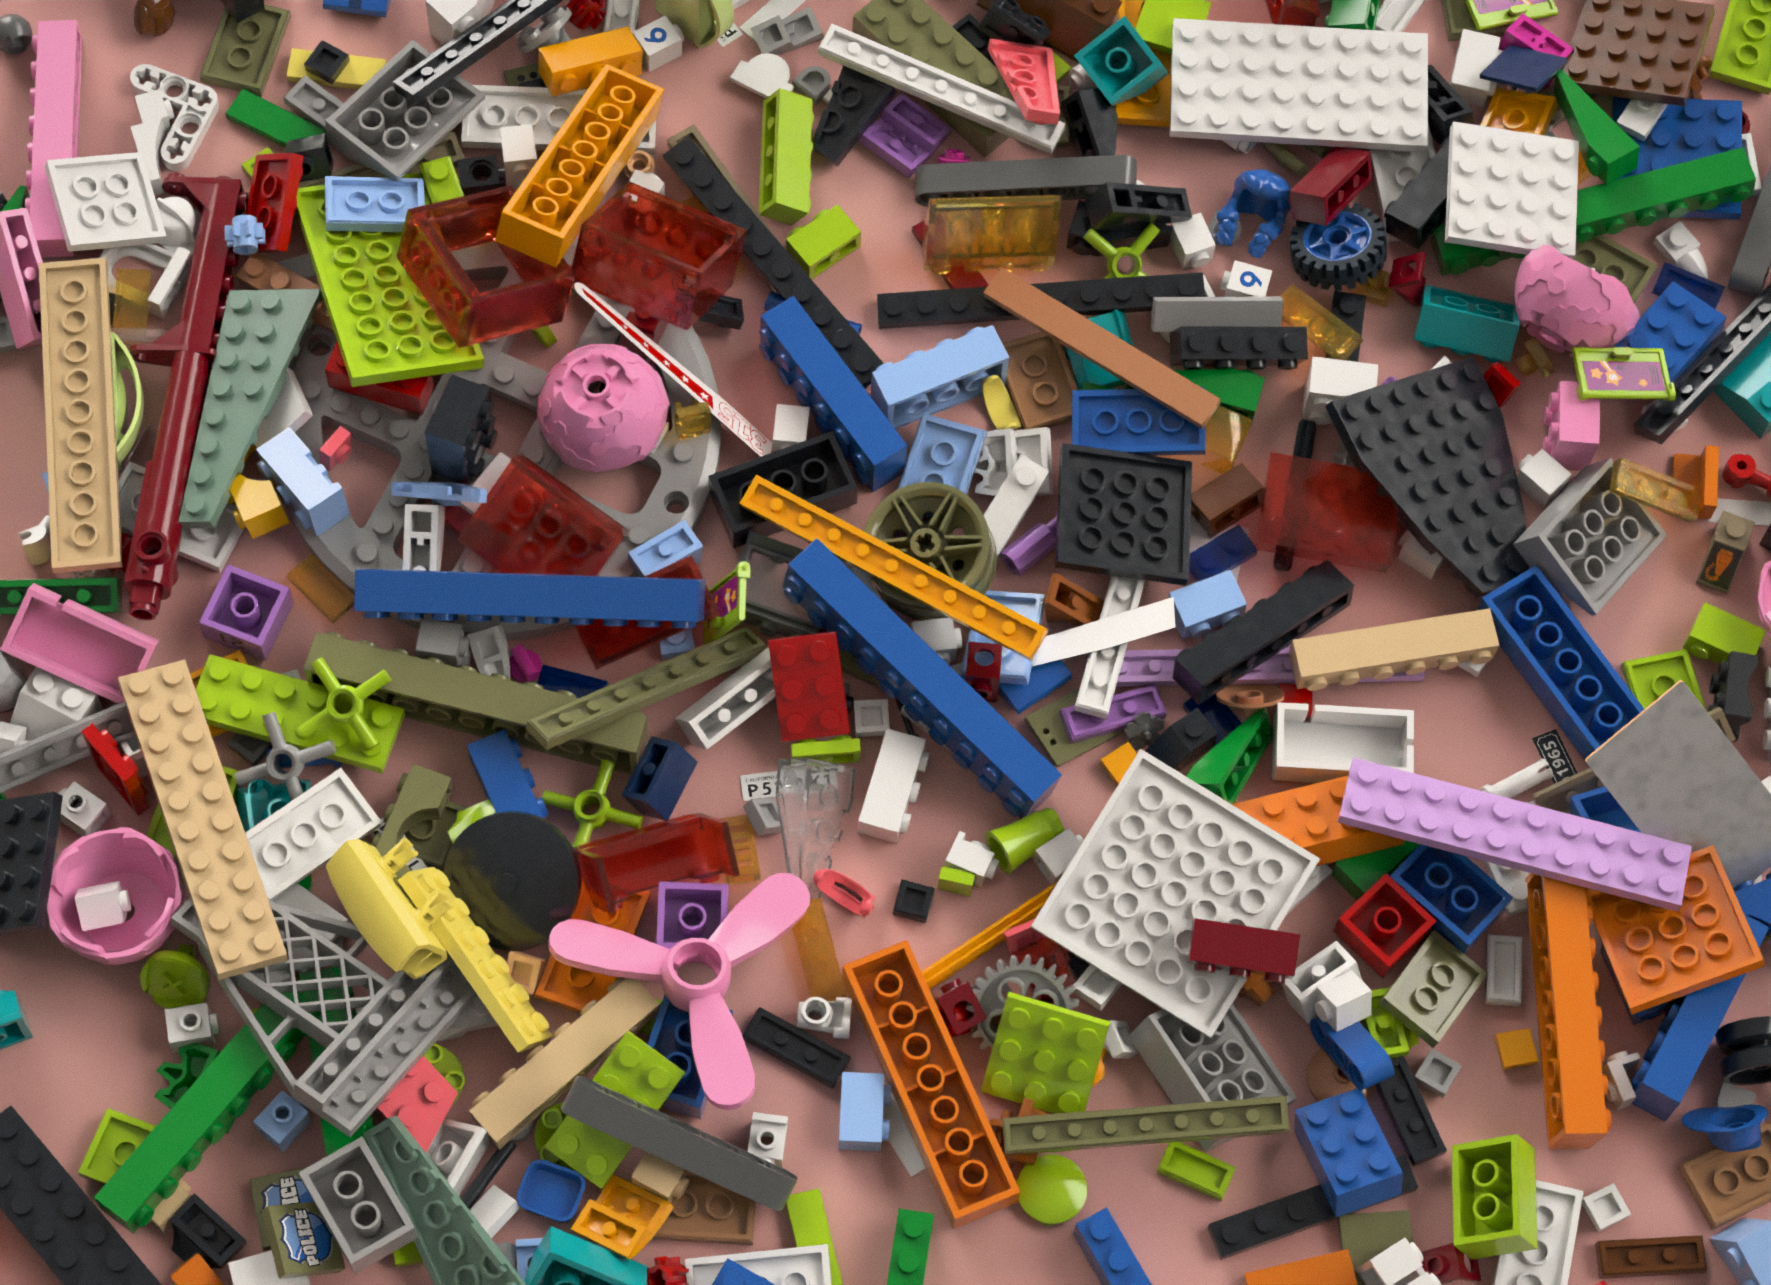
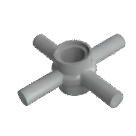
(272, 766)

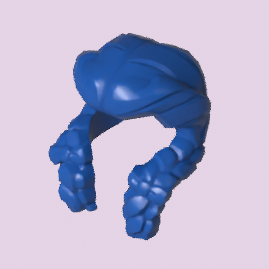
(1259, 194)

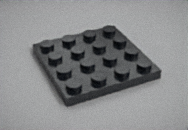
(1123, 514)
(27, 859)

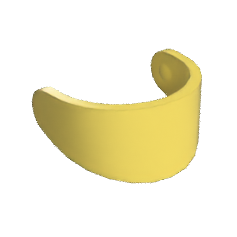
(999, 404)

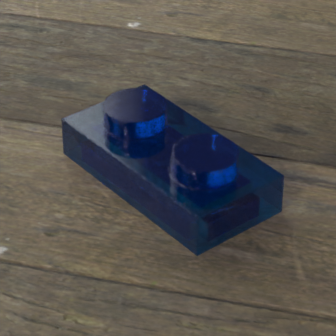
(1221, 554)

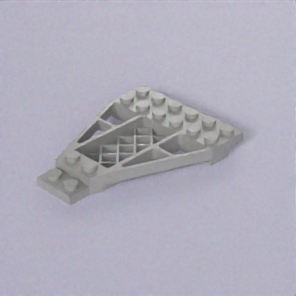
(375, 1046)

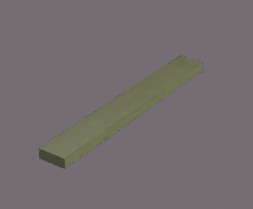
(645, 688)
(1146, 1125)

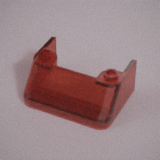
(660, 852)

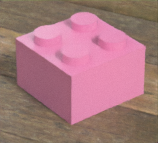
(1571, 427)

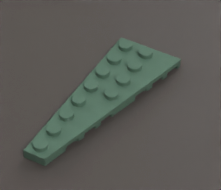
(249, 370)
(448, 1233)

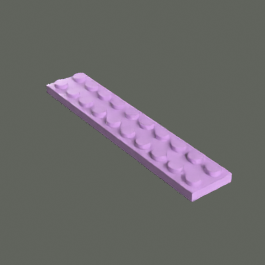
(1515, 834)

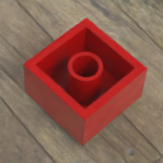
(1384, 925)

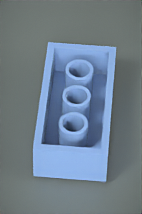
(939, 376)

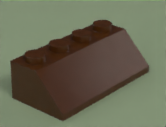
(1070, 21)

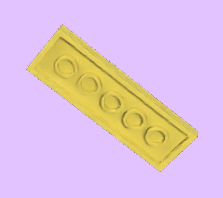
(479, 963)

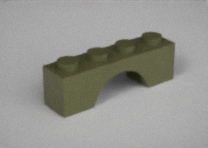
(420, 799)

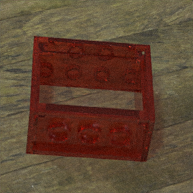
(647, 249)
(467, 315)

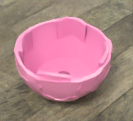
(1571, 303)
(606, 427)
(143, 870)

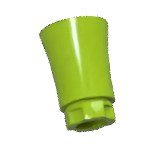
(1019, 840)

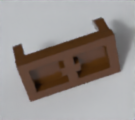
(1226, 500)

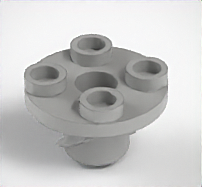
(547, 32)

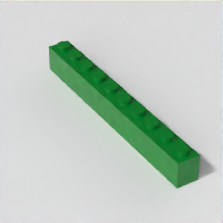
(1629, 203)

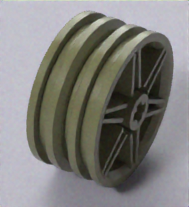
(951, 509)

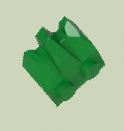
(181, 1077)

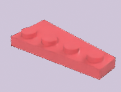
(1030, 78)

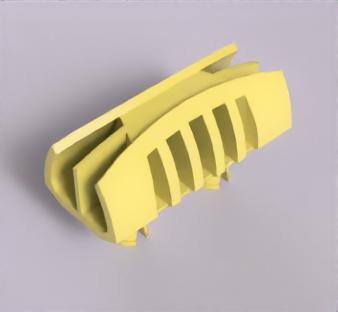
(384, 910)

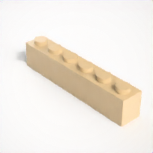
(1393, 649)
(573, 1053)

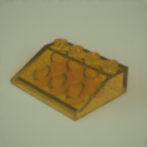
(991, 233)

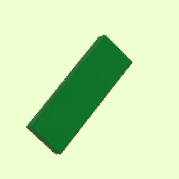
(269, 119)

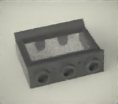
(765, 600)

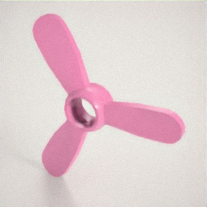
(715, 1037)

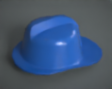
(1729, 1127)

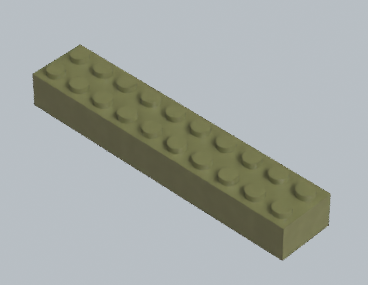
(473, 701)

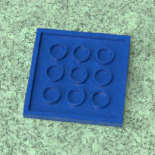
(1687, 135)

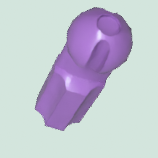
(1030, 547)

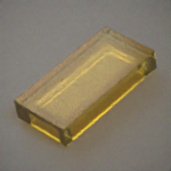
(131, 298)
(322, 588)

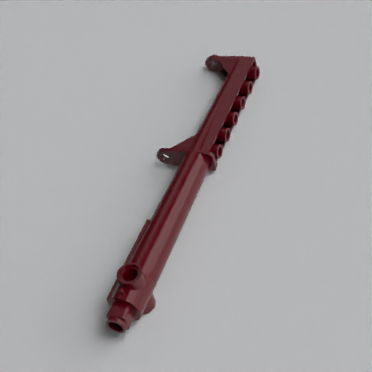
(191, 354)

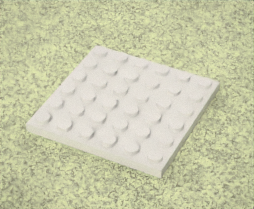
(1153, 867)

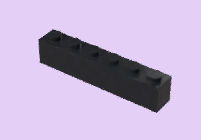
(1262, 631)

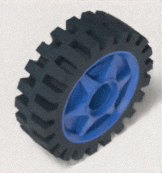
(1341, 251)

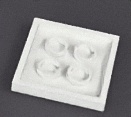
(105, 201)

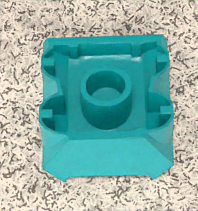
(1089, 372)
(262, 800)

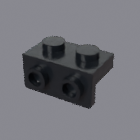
(1010, 23)

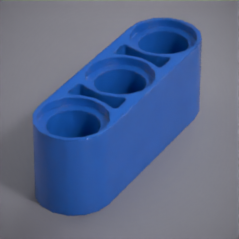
(1354, 1053)

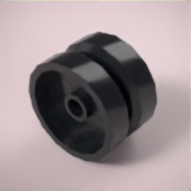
(1747, 1051)

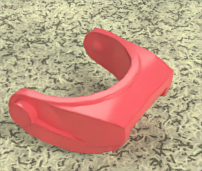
(827, 880)

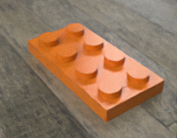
(576, 987)

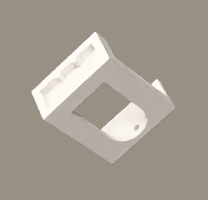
(170, 283)

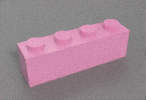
(20, 277)

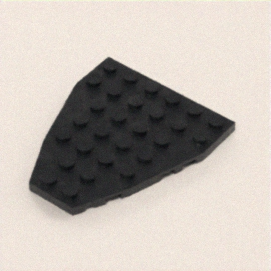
(1445, 464)

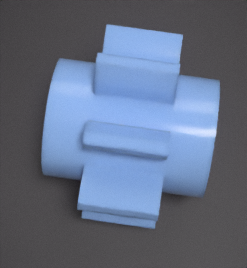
(244, 234)

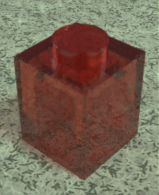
(1049, 951)

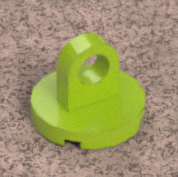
(175, 977)

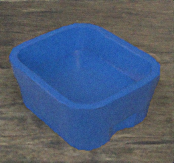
(551, 1191)

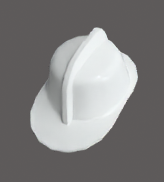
(180, 223)

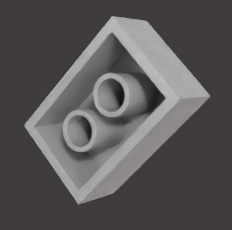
(358, 1205)

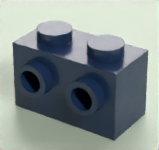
(659, 778)

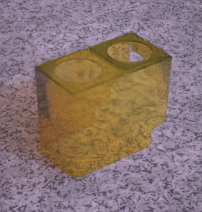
(1226, 437)

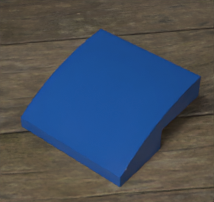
(1042, 681)

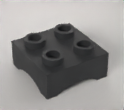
(1731, 689)

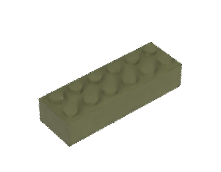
(925, 36)

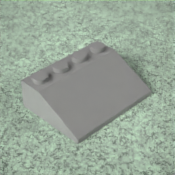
(390, 131)
(1590, 538)
(1205, 1068)

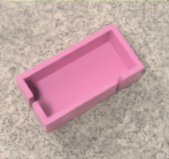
(77, 643)

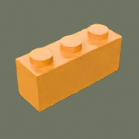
(577, 62)

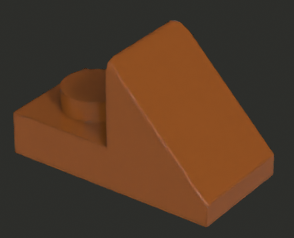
(1071, 602)

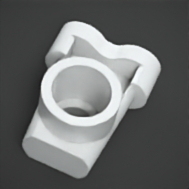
(834, 1016)

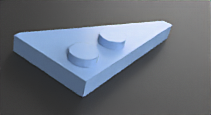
(440, 492)

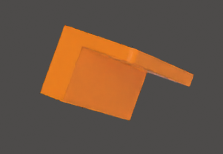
(1702, 473)

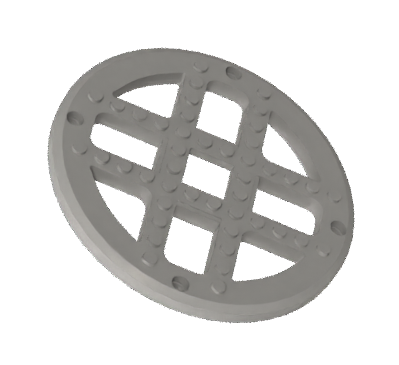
(346, 547)

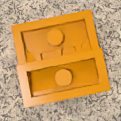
(622, 1217)

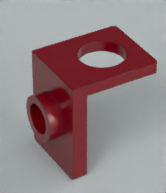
(1407, 281)
(984, 678)
(952, 994)
(1448, 1264)

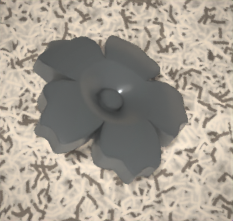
(1143, 730)

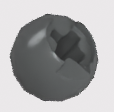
(14, 34)

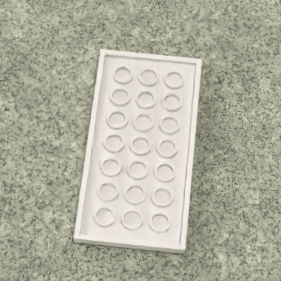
(1299, 85)

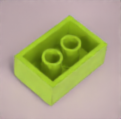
(1494, 1197)

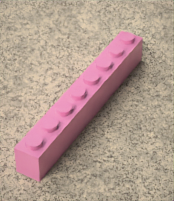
(53, 124)

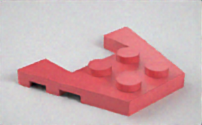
(420, 1102)

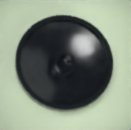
(515, 877)

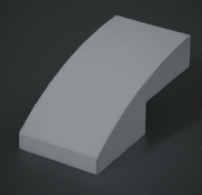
(787, 34)

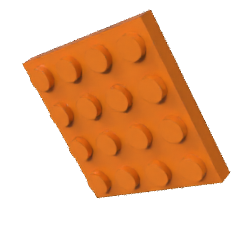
(1675, 953)

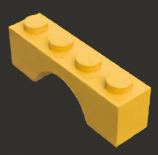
(256, 503)

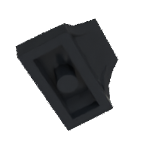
(204, 1232)

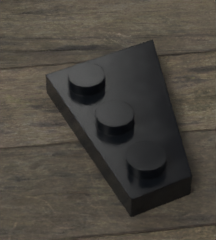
(851, 110)

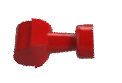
(1742, 470)

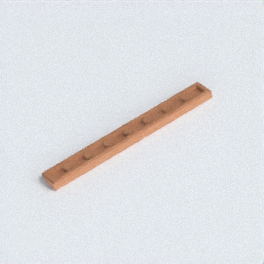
(1102, 348)

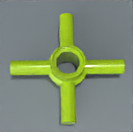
(1114, 254)
(357, 695)
(589, 797)

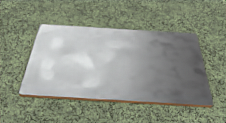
(1688, 783)

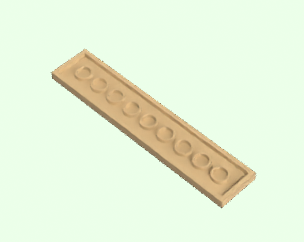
(80, 416)
(202, 820)

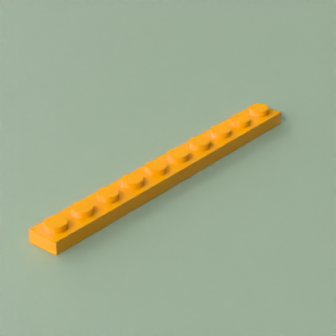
(895, 568)

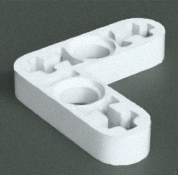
(188, 107)

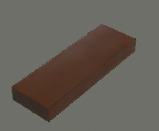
(1651, 1257)

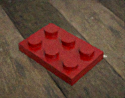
(274, 197)
(809, 686)
(117, 769)

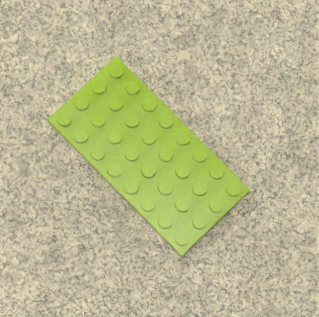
(373, 303)

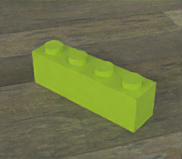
(786, 157)

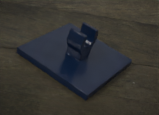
(1523, 68)

